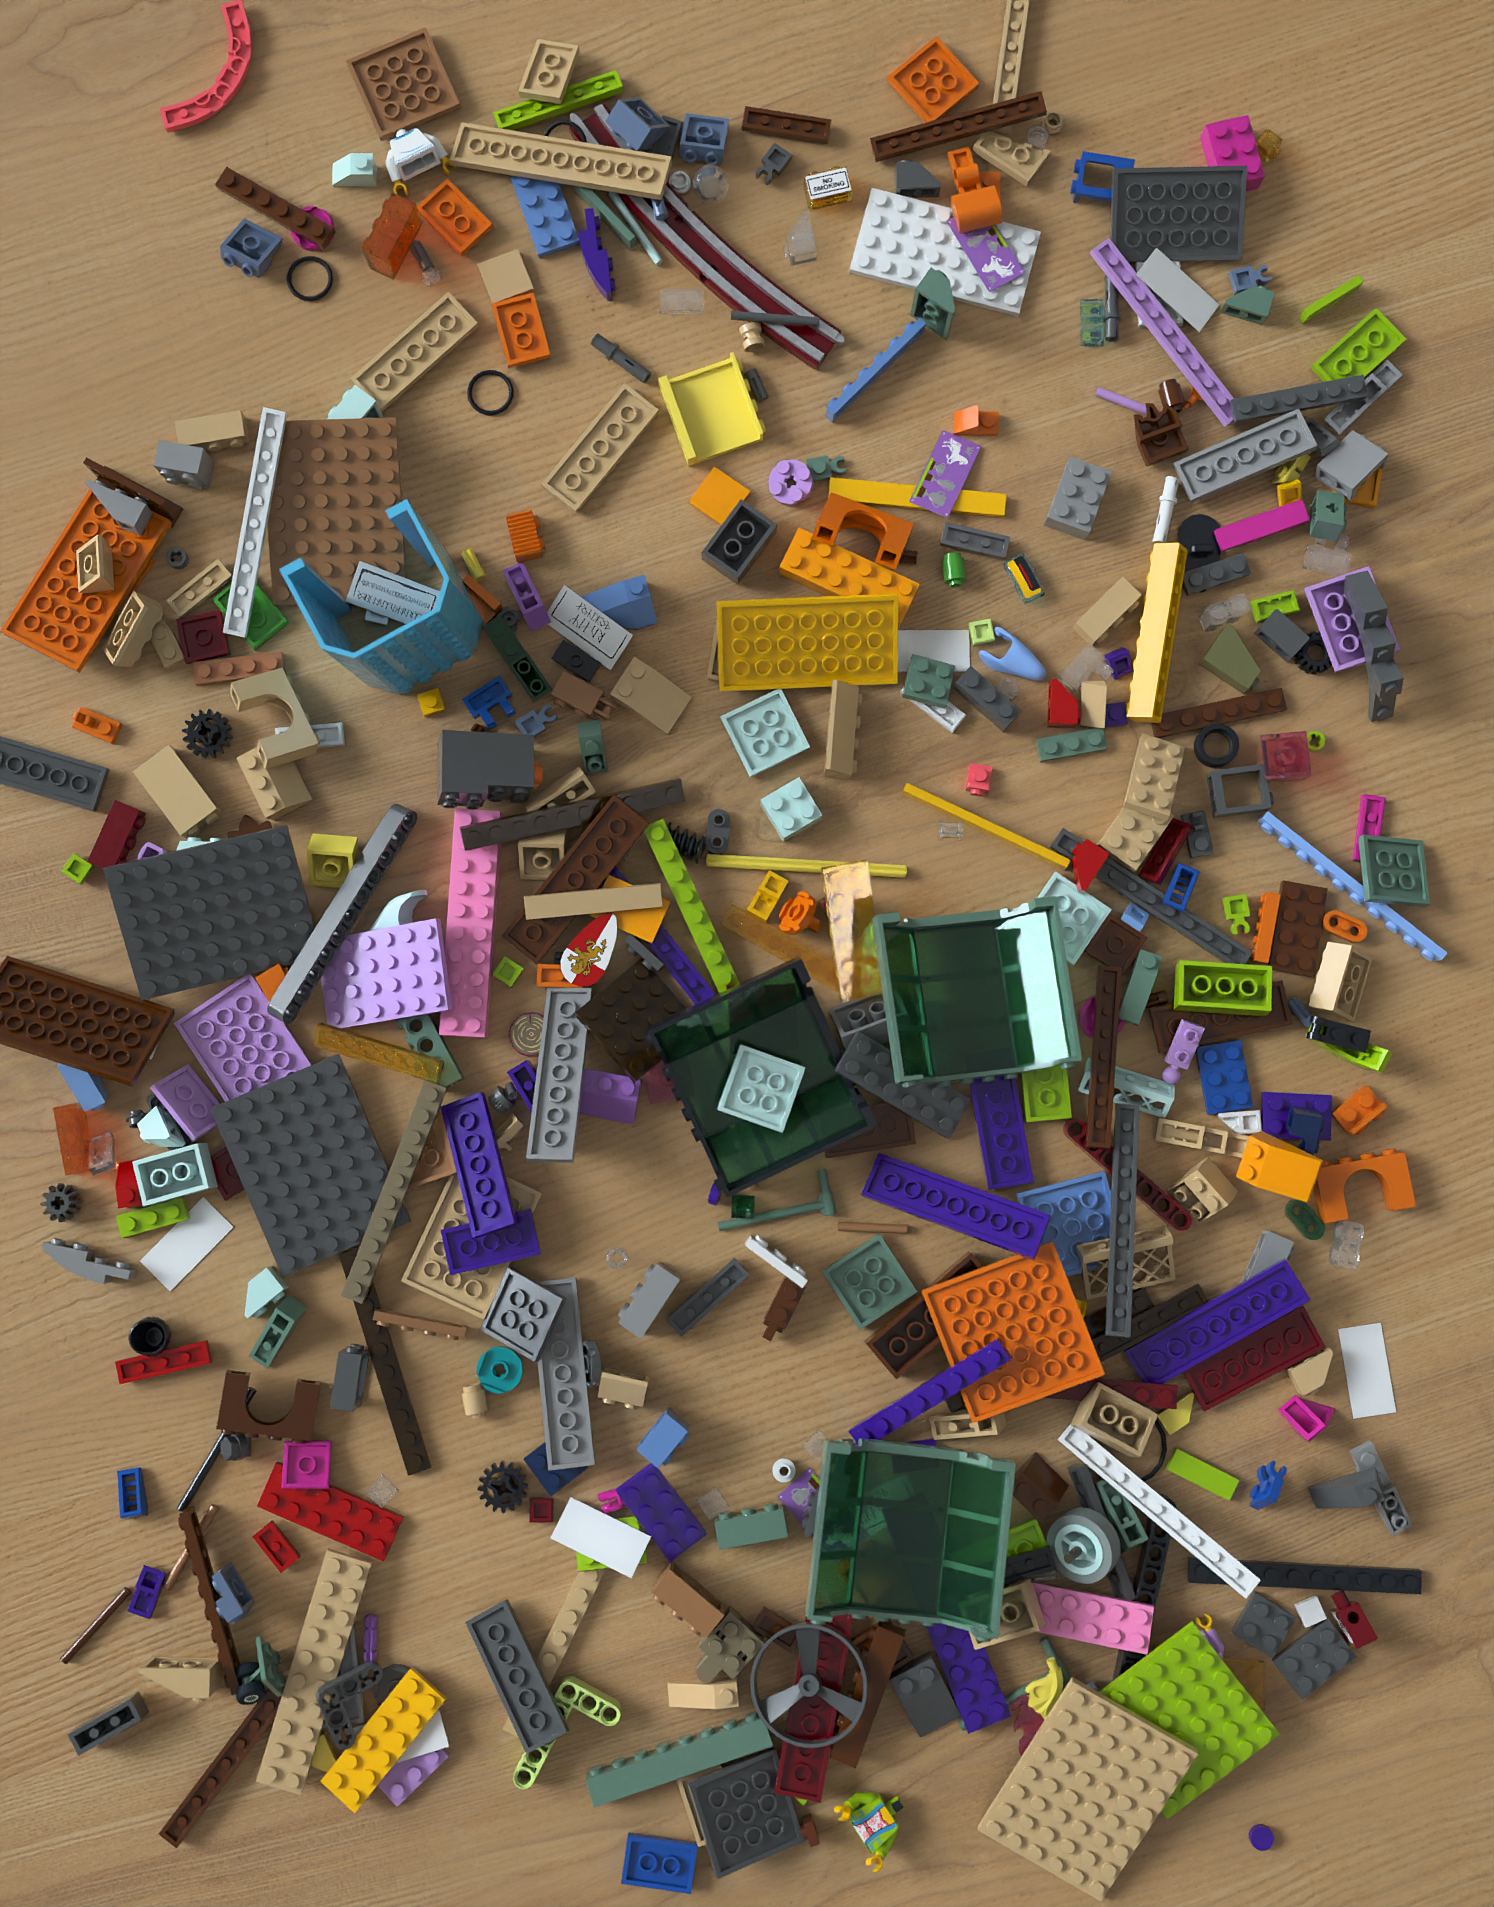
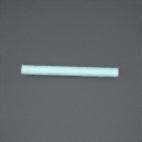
(636, 228)

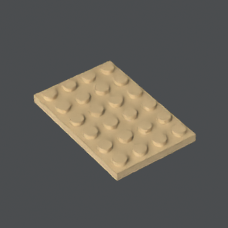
(429, 1268)

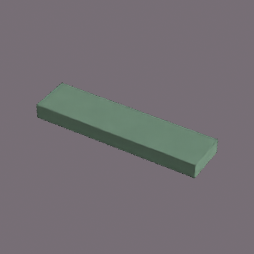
(606, 215)

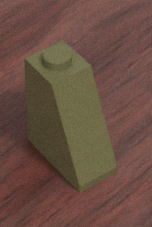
(1231, 661)

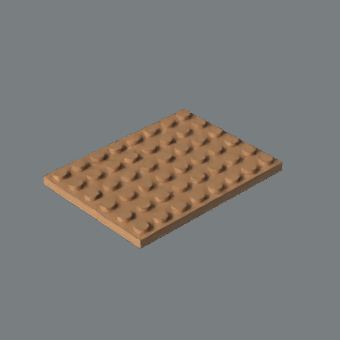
(334, 500)

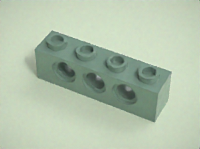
(451, 1072)

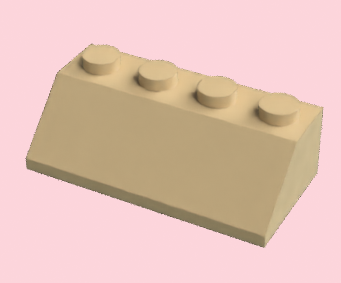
(841, 730)

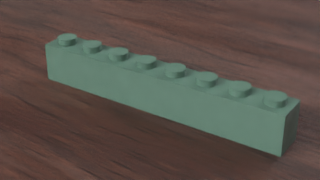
(677, 1759)

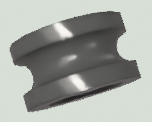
(177, 551)

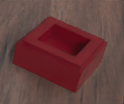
(541, 1510)

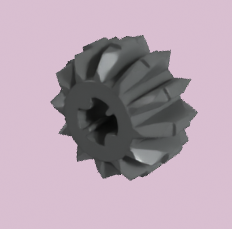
(58, 1211)

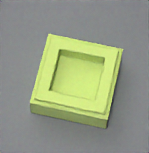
(981, 632)

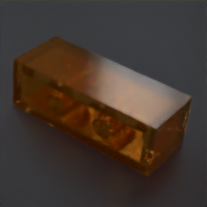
(73, 1138)

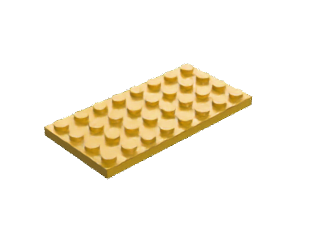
(807, 642)

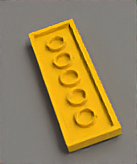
(383, 1740)

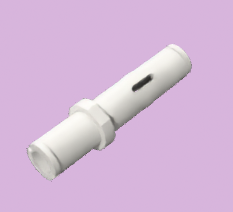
(1167, 502)

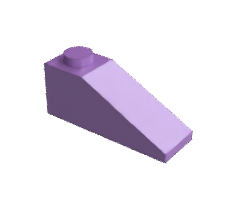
(526, 596)

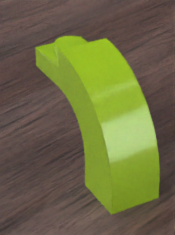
(1374, 1058)

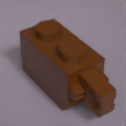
(782, 1307)

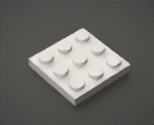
(777, 1260)

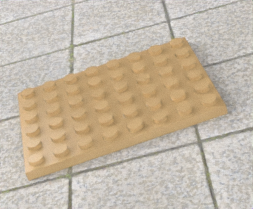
(1087, 1789)

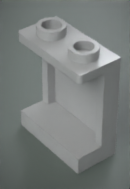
(1350, 464)

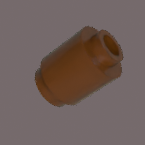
(1171, 394)

